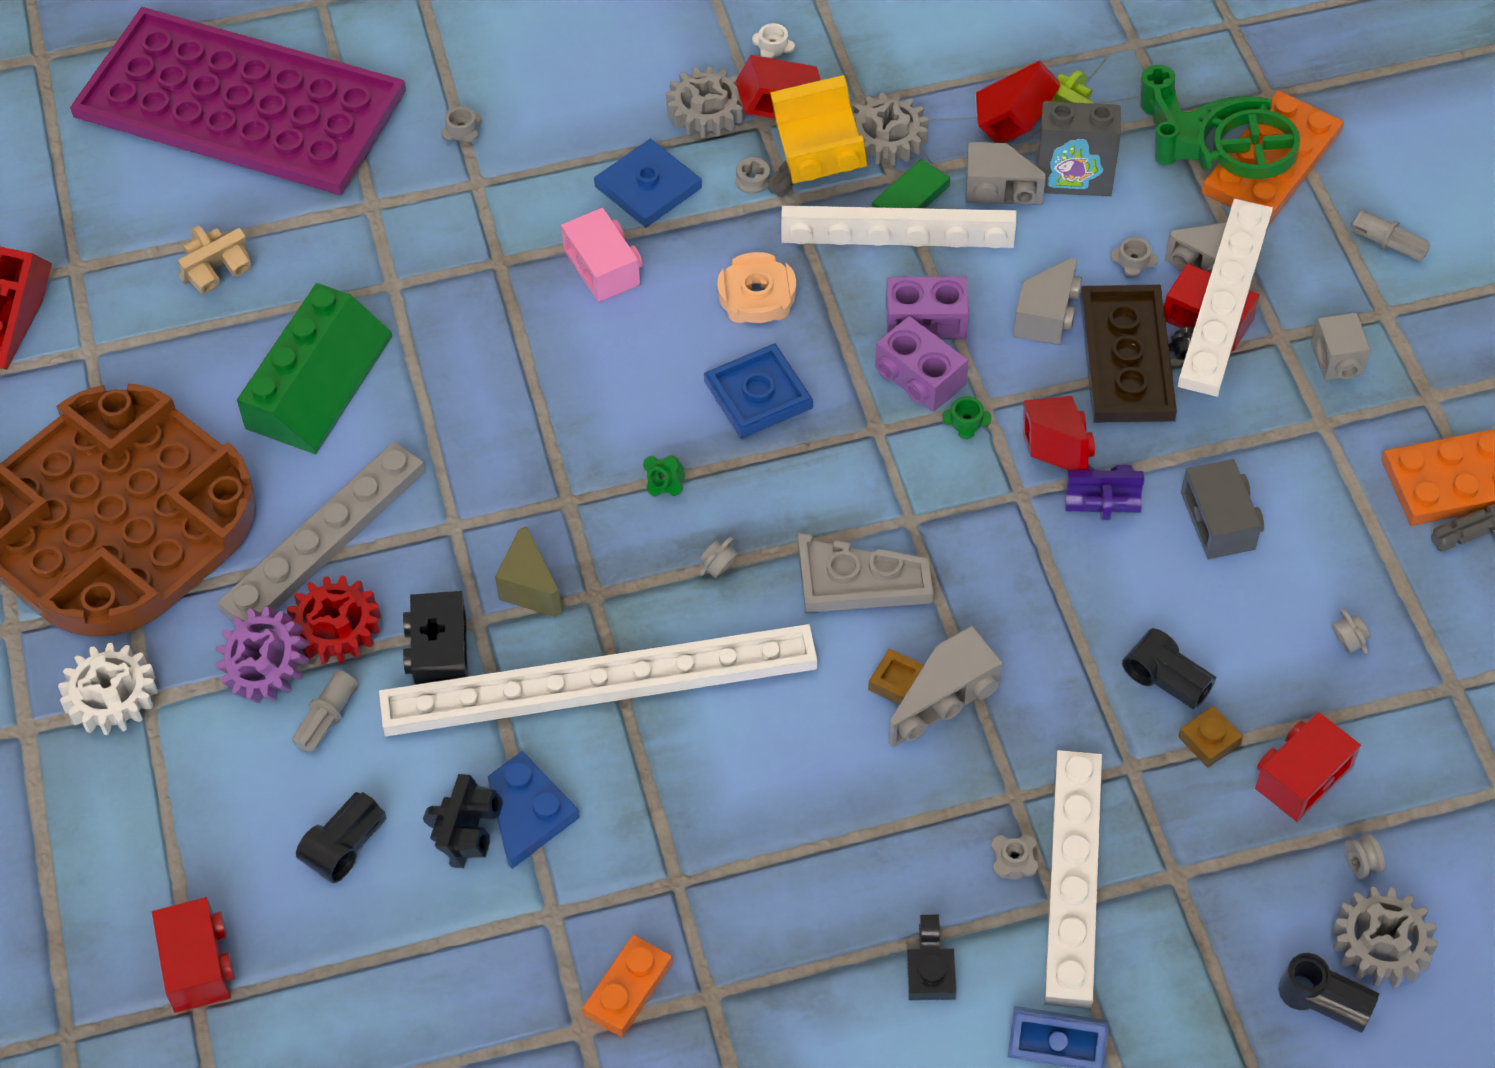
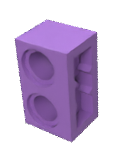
(932, 301)
(921, 364)

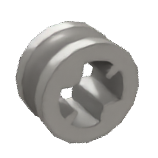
(744, 170)
(1364, 856)

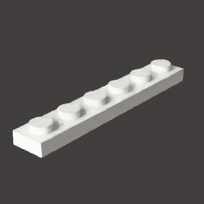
(898, 226)
(1225, 298)
(1073, 880)

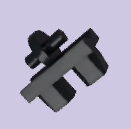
(458, 818)

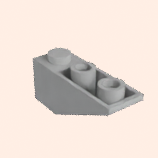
(950, 679)

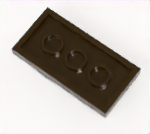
(1127, 354)

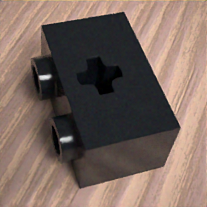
(437, 637)

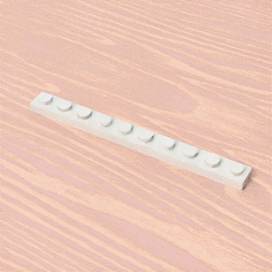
(597, 680)

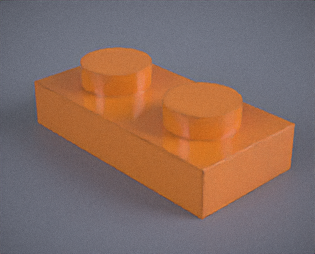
(627, 986)

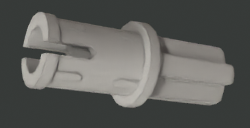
(1390, 235)
(325, 711)

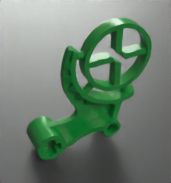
(1184, 133)

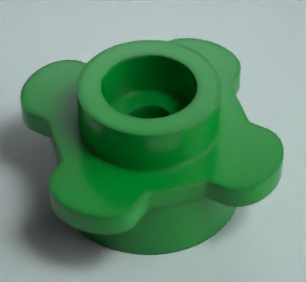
(966, 408)
(672, 471)

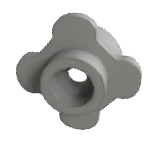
(461, 124)
(1134, 256)
(718, 558)
(1351, 632)
(1014, 868)

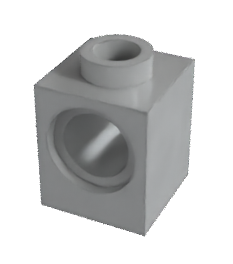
(1340, 346)

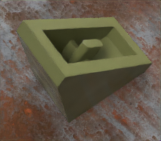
(526, 579)

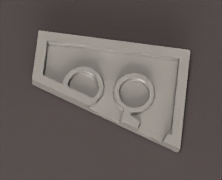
(859, 579)

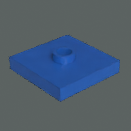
(648, 182)
(758, 390)

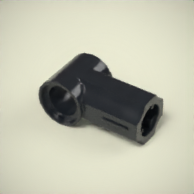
(1158, 662)
(334, 847)
(1331, 995)

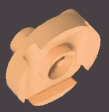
(759, 306)

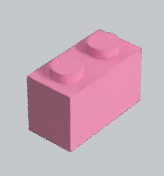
(601, 254)

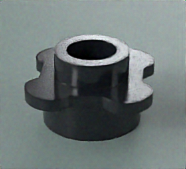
(1181, 342)

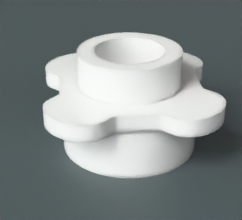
(773, 41)

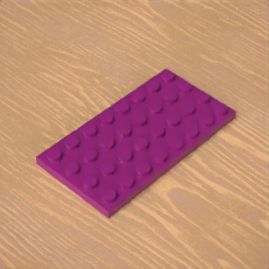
(240, 100)

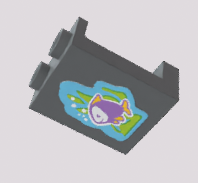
(1079, 147)

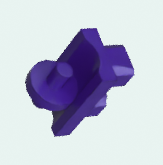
(1104, 490)

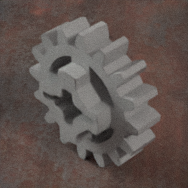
(708, 99)
(891, 128)
(1382, 954)

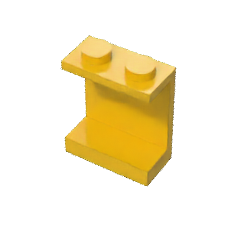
(818, 129)

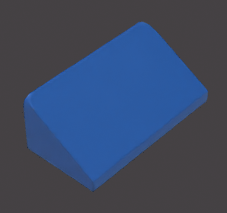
(1057, 1038)

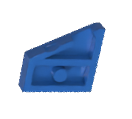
(531, 808)

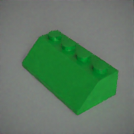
(313, 370)

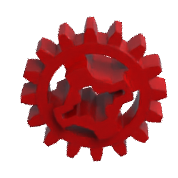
(333, 618)

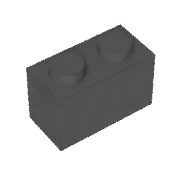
(1222, 509)

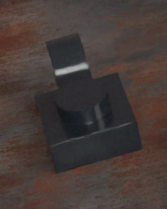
(930, 968)

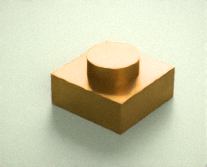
(894, 676)
(1210, 736)

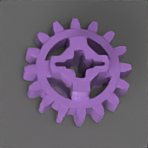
(258, 654)

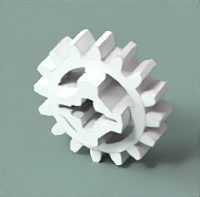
(108, 688)

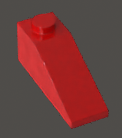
(21, 294)

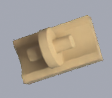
(209, 252)

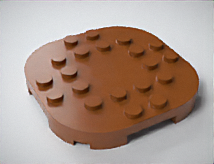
(118, 511)

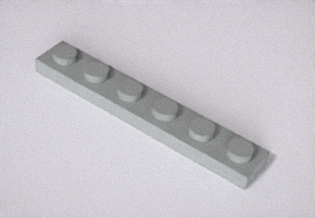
(324, 533)

